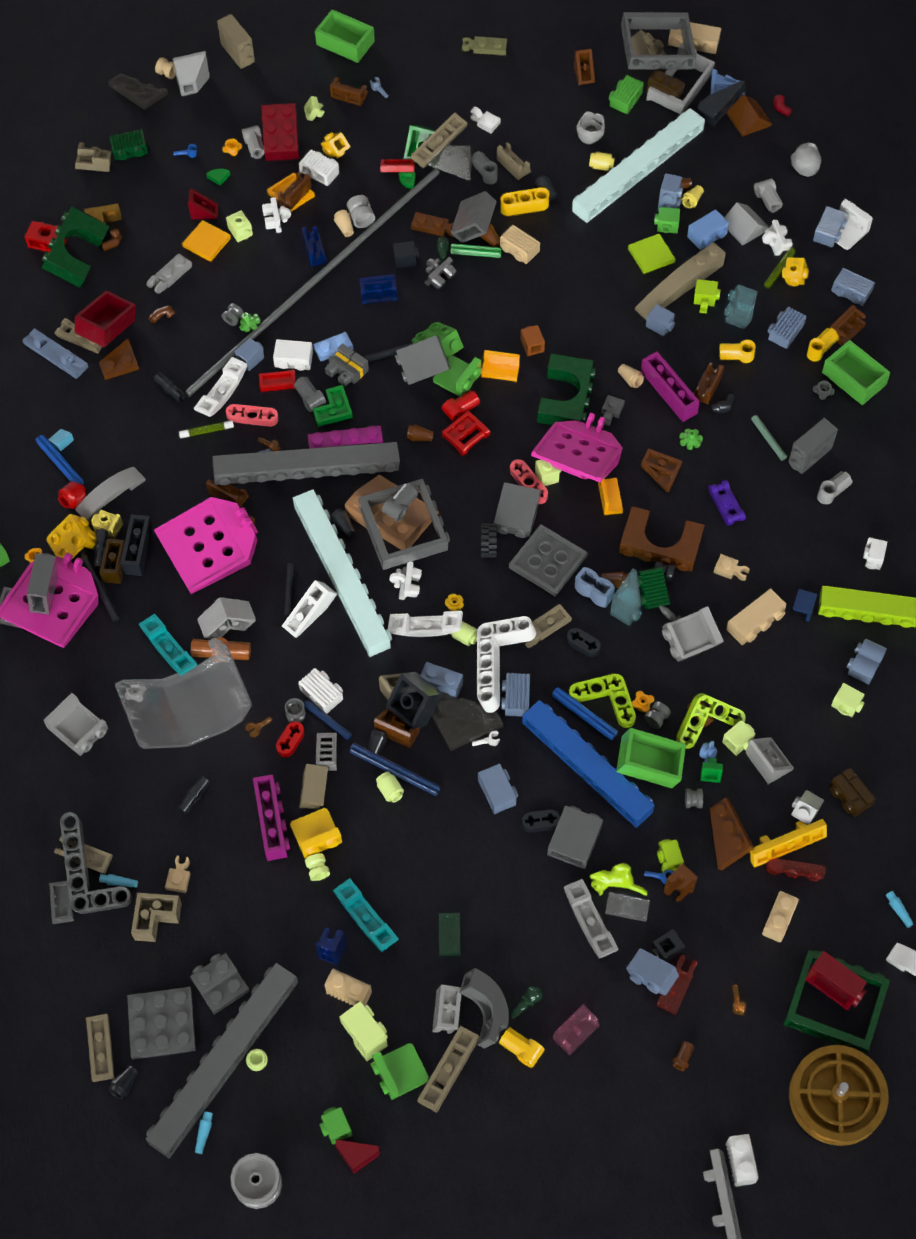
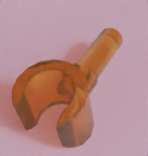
(273, 446)
(257, 727)
(738, 1007)

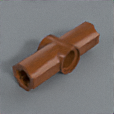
(238, 650)

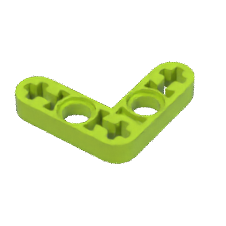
(612, 691)
(702, 712)

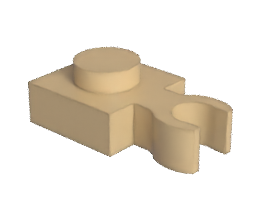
(728, 567)
(178, 878)

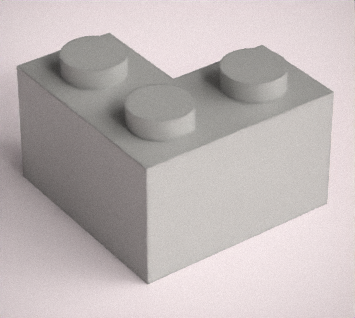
(226, 615)

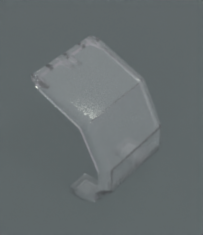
(189, 706)

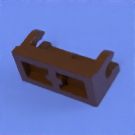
(347, 93)
(295, 191)
(848, 325)
(708, 383)
(227, 492)
(681, 880)

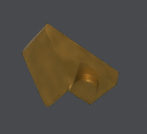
(105, 213)

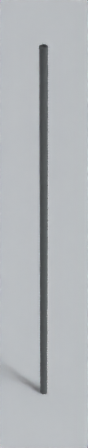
(221, 363)

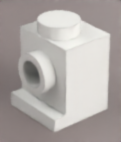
(874, 553)

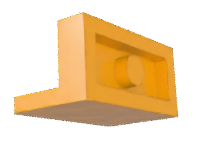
(500, 365)
(610, 496)

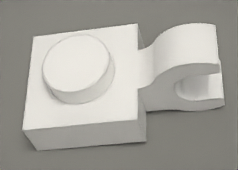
(485, 121)

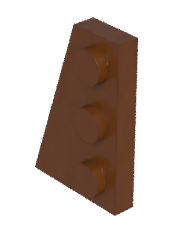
(729, 834)

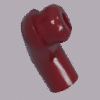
(780, 105)

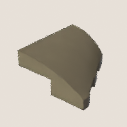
(93, 158)

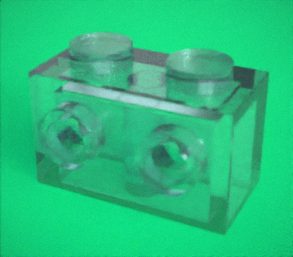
(741, 306)

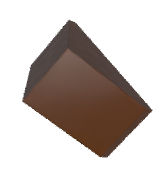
(584, 66)

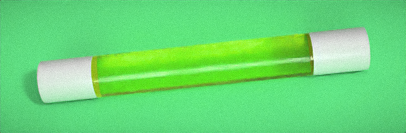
(206, 429)

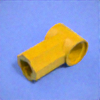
(821, 344)
(736, 351)
(526, 1050)

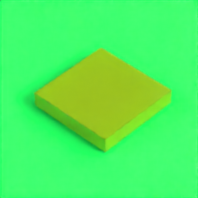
(651, 253)

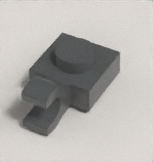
(612, 408)

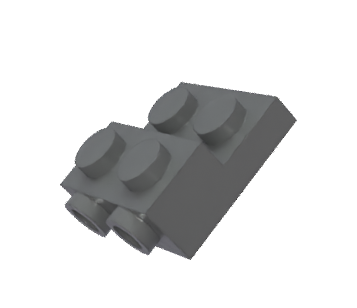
(219, 982)

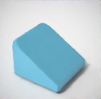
(61, 439)

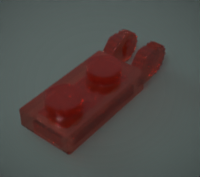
(794, 869)
(674, 997)

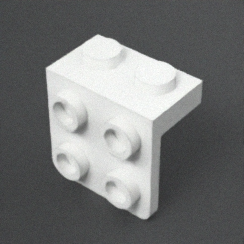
(857, 224)

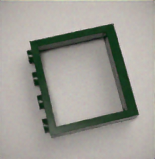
(826, 1032)

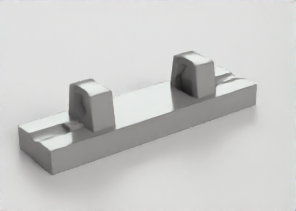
(720, 1175)

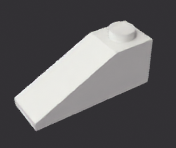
(309, 608)

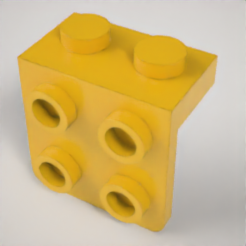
(71, 536)
(316, 832)

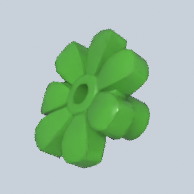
(249, 322)
(690, 439)

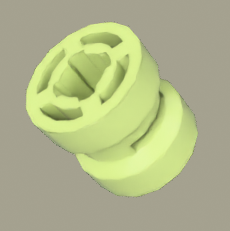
(317, 867)

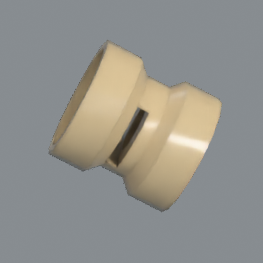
(165, 67)

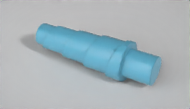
(117, 881)
(899, 908)
(204, 1128)

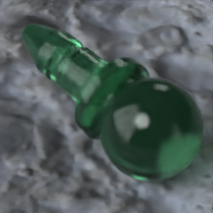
(442, 247)
(532, 996)

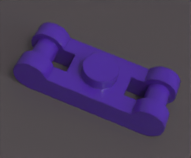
(726, 503)

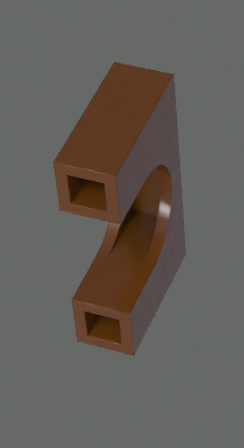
(637, 545)

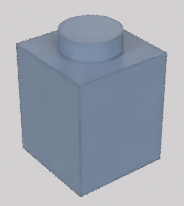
(660, 320)
(250, 353)

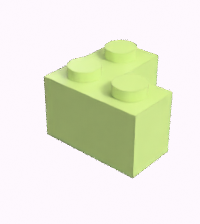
(366, 1033)

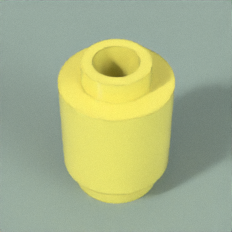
(601, 161)

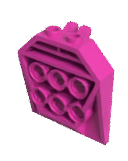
(580, 449)
(230, 521)
(73, 584)

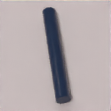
(327, 719)

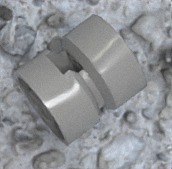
(360, 211)

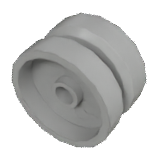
(252, 1168)

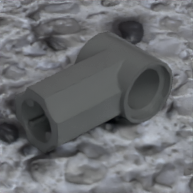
(485, 167)
(311, 397)
(397, 506)

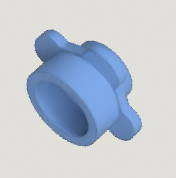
(708, 750)

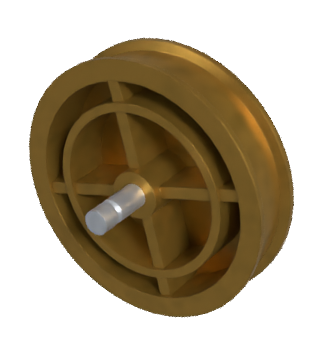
(838, 1095)

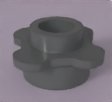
(823, 385)

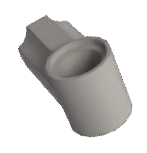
(253, 139)
(767, 191)
(833, 487)

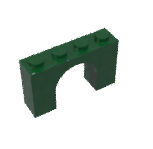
(58, 260)
(577, 372)

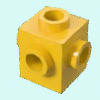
(335, 145)
(795, 271)

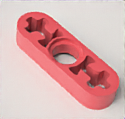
(237, 418)
(527, 474)

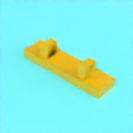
(789, 842)

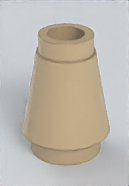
(344, 222)
(631, 376)

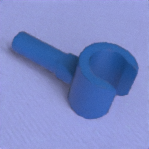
(191, 151)
(659, 875)

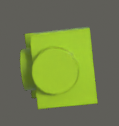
(669, 855)

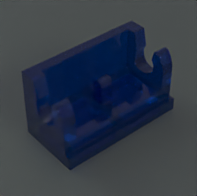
(314, 247)
(378, 289)
(331, 949)

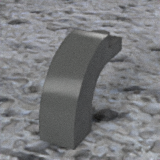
(491, 1002)

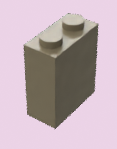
(236, 41)

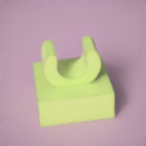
(313, 109)

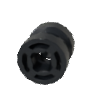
(667, 569)

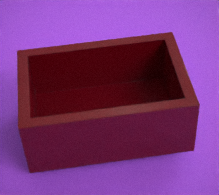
(280, 132)
(105, 318)

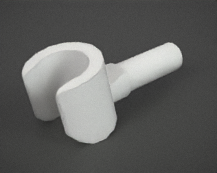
(492, 742)

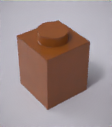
(532, 340)

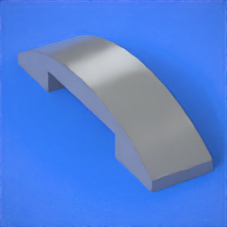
(109, 490)
(589, 919)

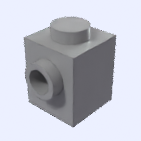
(806, 807)

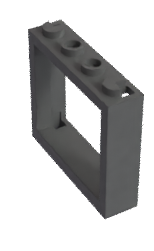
(652, 20)
(412, 553)

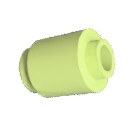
(466, 635)
(389, 787)

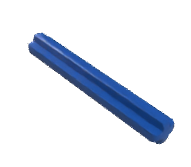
(58, 459)
(584, 713)

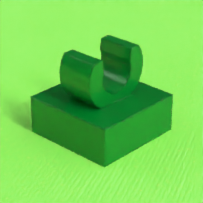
(711, 771)

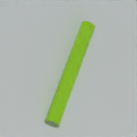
(779, 268)

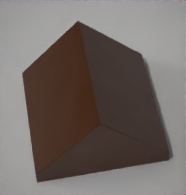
(748, 116)
(395, 728)

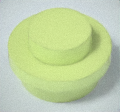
(256, 1059)

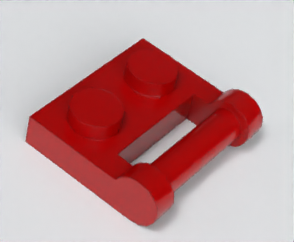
(461, 429)

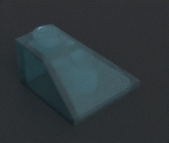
(627, 600)

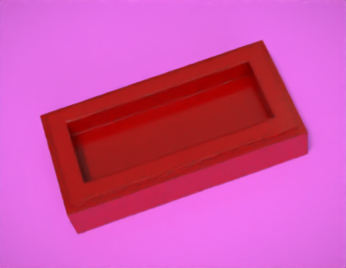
(397, 165)
(277, 380)

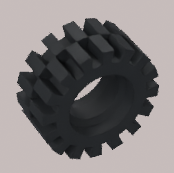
(488, 540)

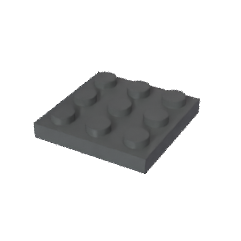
(548, 560)
(161, 1023)

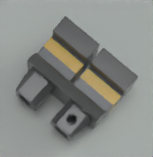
(348, 364)

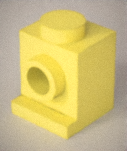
(107, 521)

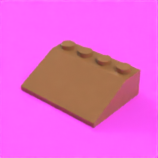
(399, 533)

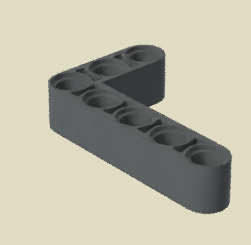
(82, 872)

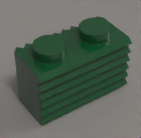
(128, 145)
(653, 587)

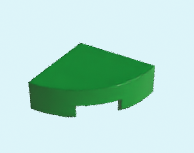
(218, 175)
(407, 179)

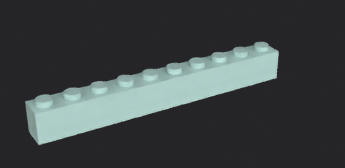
(637, 165)
(341, 572)

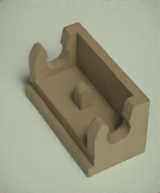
(512, 162)
(313, 786)

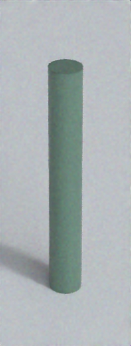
(769, 438)

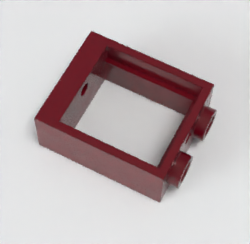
(836, 981)

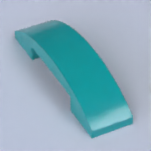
(167, 645)
(365, 916)

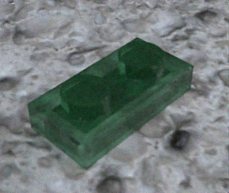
(449, 934)

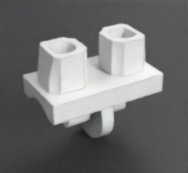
(281, 214)
(776, 238)
(403, 581)

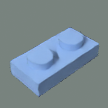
(329, 347)

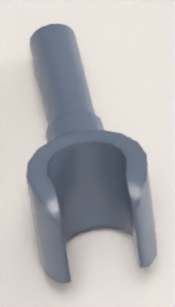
(377, 86)

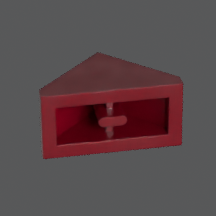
(201, 206)
(357, 1154)

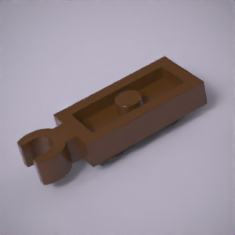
(431, 224)

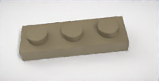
(100, 1047)

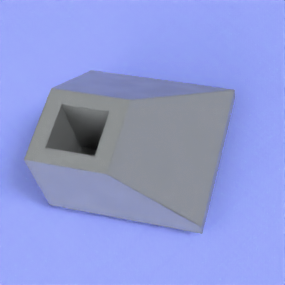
(191, 72)

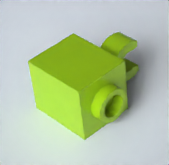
(706, 294)

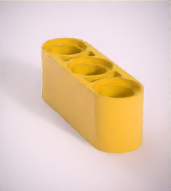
(524, 201)

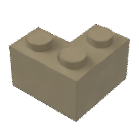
(151, 910)

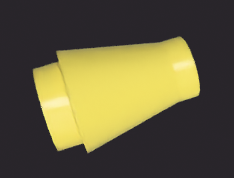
(692, 197)

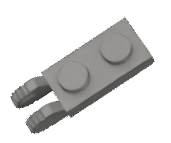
(169, 273)

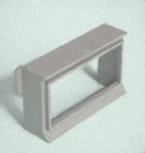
(673, 103)

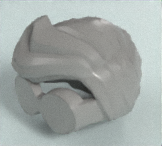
(589, 128)
(806, 159)

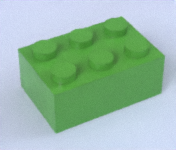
(344, 36)
(856, 372)
(651, 758)

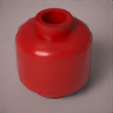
(72, 495)

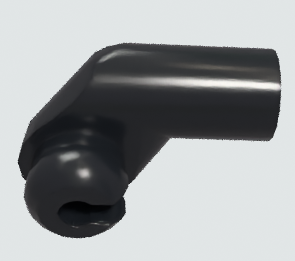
(723, 406)

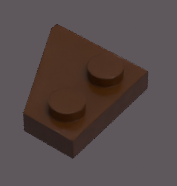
(119, 361)
(661, 468)

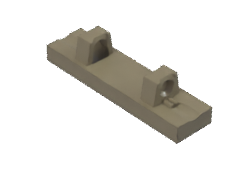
(439, 140)
(448, 1069)

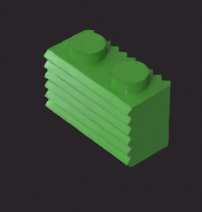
(626, 94)

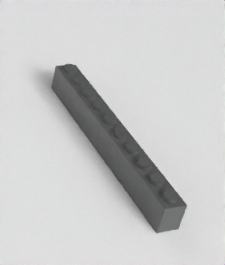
(305, 463)
(221, 1061)

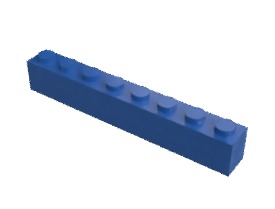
(588, 763)

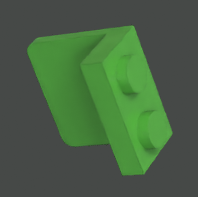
(448, 336)
(460, 376)
(399, 1070)

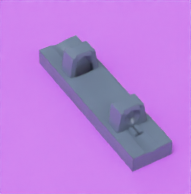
(55, 353)

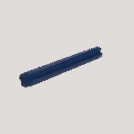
(395, 769)

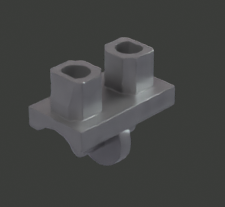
(445, 268)

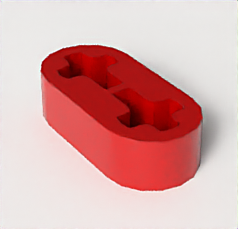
(293, 741)

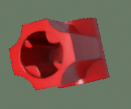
(457, 407)

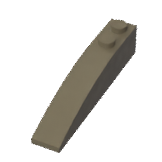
(683, 279)

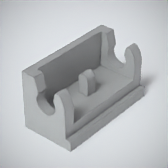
(446, 1009)

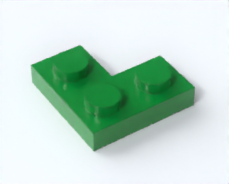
(336, 410)

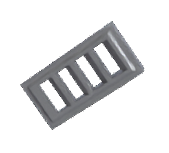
(331, 764)

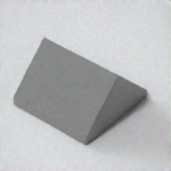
(745, 223)
(768, 759)

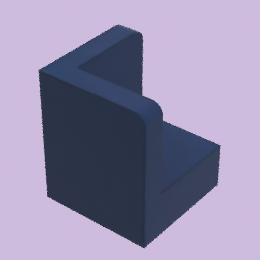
(805, 602)

